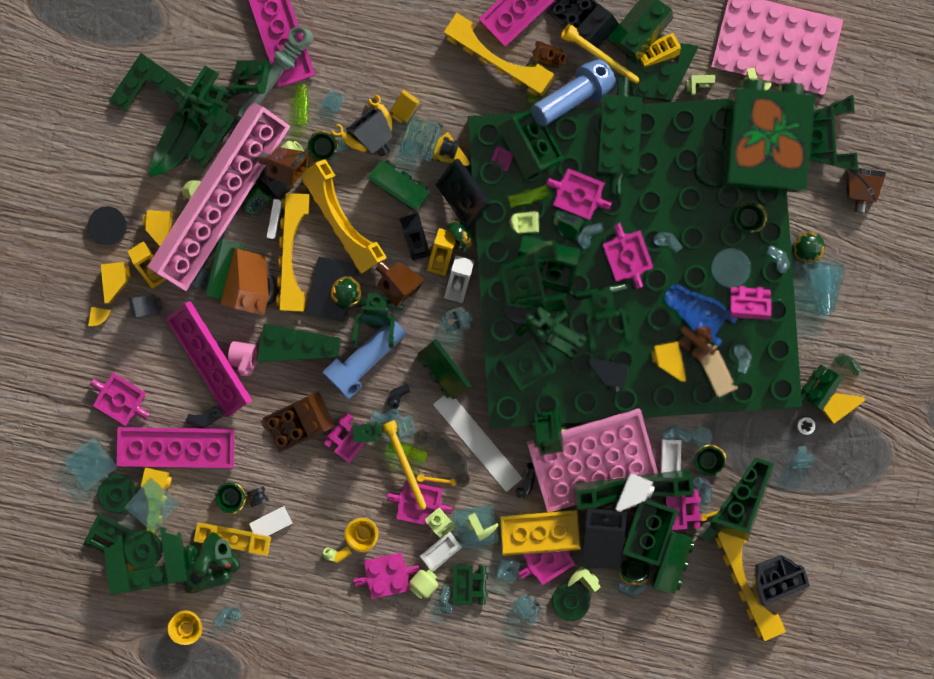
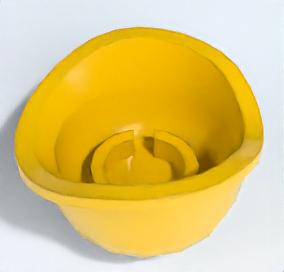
(361, 534)
(185, 628)

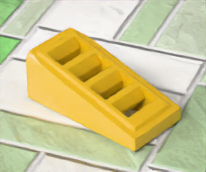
(665, 42)

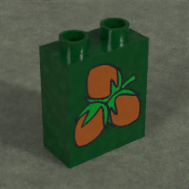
(768, 137)

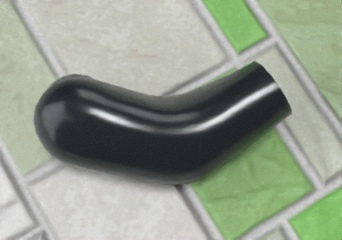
(206, 419)
(528, 480)

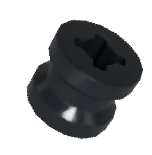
(449, 148)
(257, 496)

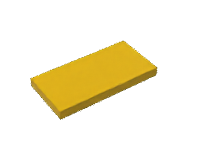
(540, 533)

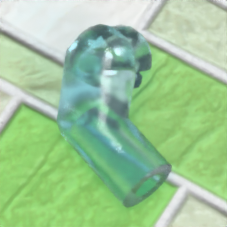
(587, 232)
(667, 239)
(781, 257)
(744, 357)
(385, 417)
(677, 432)
(705, 487)
(443, 600)
(227, 613)

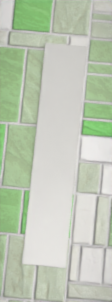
(478, 442)

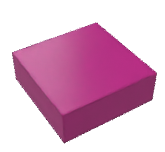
(503, 157)

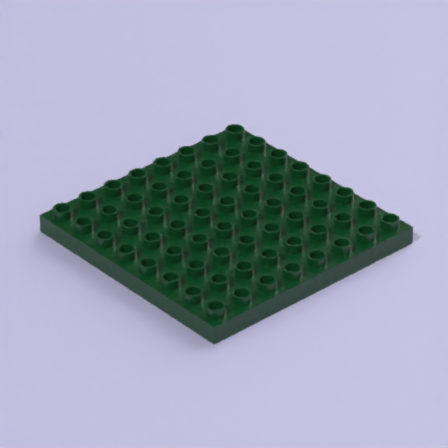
(658, 200)

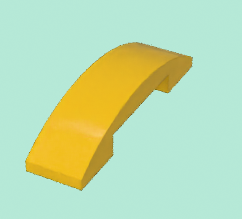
(237, 539)

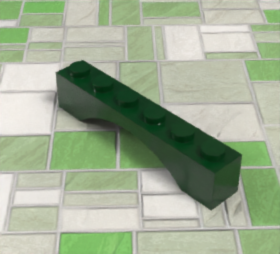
(605, 491)

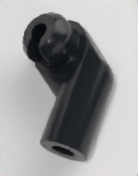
(272, 290)
(395, 396)

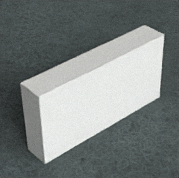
(274, 219)
(670, 455)
(271, 522)
(440, 551)

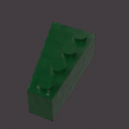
(291, 344)
(743, 504)

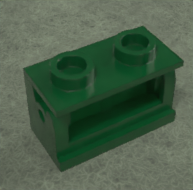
(366, 432)
(548, 432)

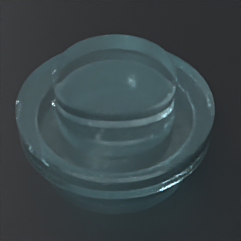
(702, 436)

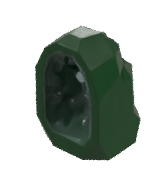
(257, 199)
(568, 224)

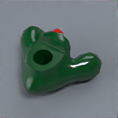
(218, 553)
(198, 584)

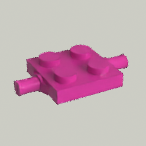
(578, 194)
(627, 256)
(119, 399)
(408, 507)
(547, 565)
(386, 575)

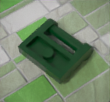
(250, 71)
(106, 529)

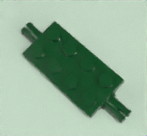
(620, 135)

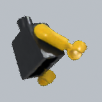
(370, 130)

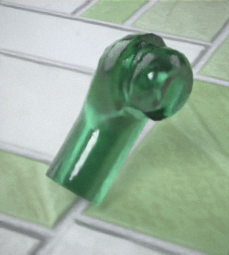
(850, 362)

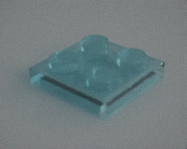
(421, 138)
(90, 463)
(152, 505)
(486, 517)

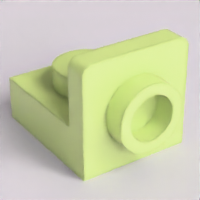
(703, 81)
(440, 523)

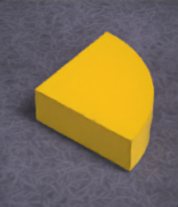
(98, 316)

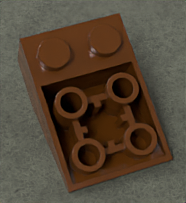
(298, 422)

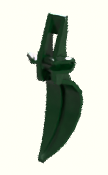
(183, 126)

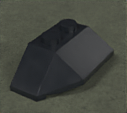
(777, 579)

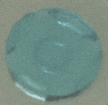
(731, 268)

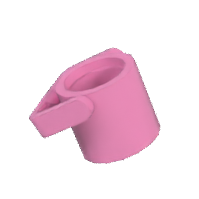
(243, 356)

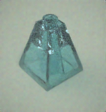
(824, 283)

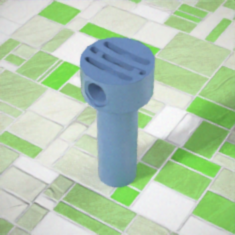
(590, 83)
(346, 375)

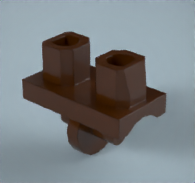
(548, 55)
(702, 348)

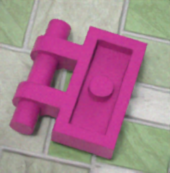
(749, 306)
(347, 448)
(679, 503)

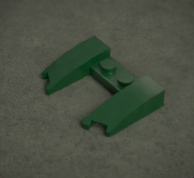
(172, 572)

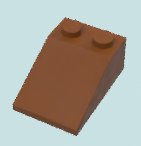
(246, 283)

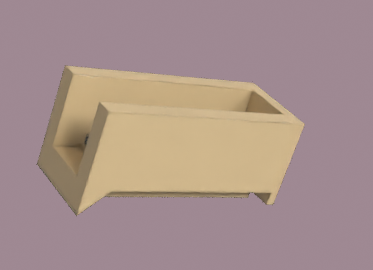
(717, 373)

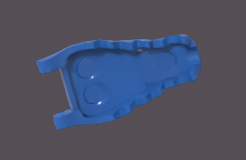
(698, 310)

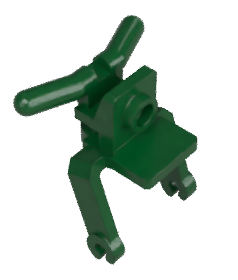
(604, 307)
(375, 315)
(543, 320)

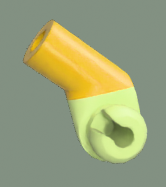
(335, 555)

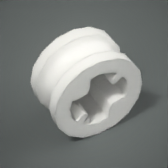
(808, 420)

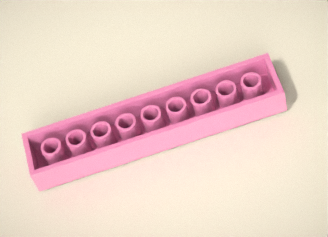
(218, 196)

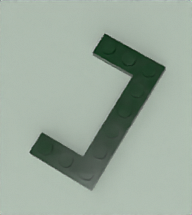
(147, 70)

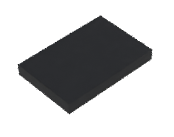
(462, 193)
(320, 298)

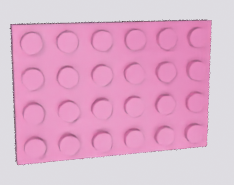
(777, 42)
(593, 453)

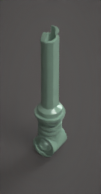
(283, 61)

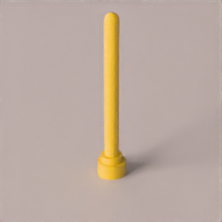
(570, 34)
(390, 429)

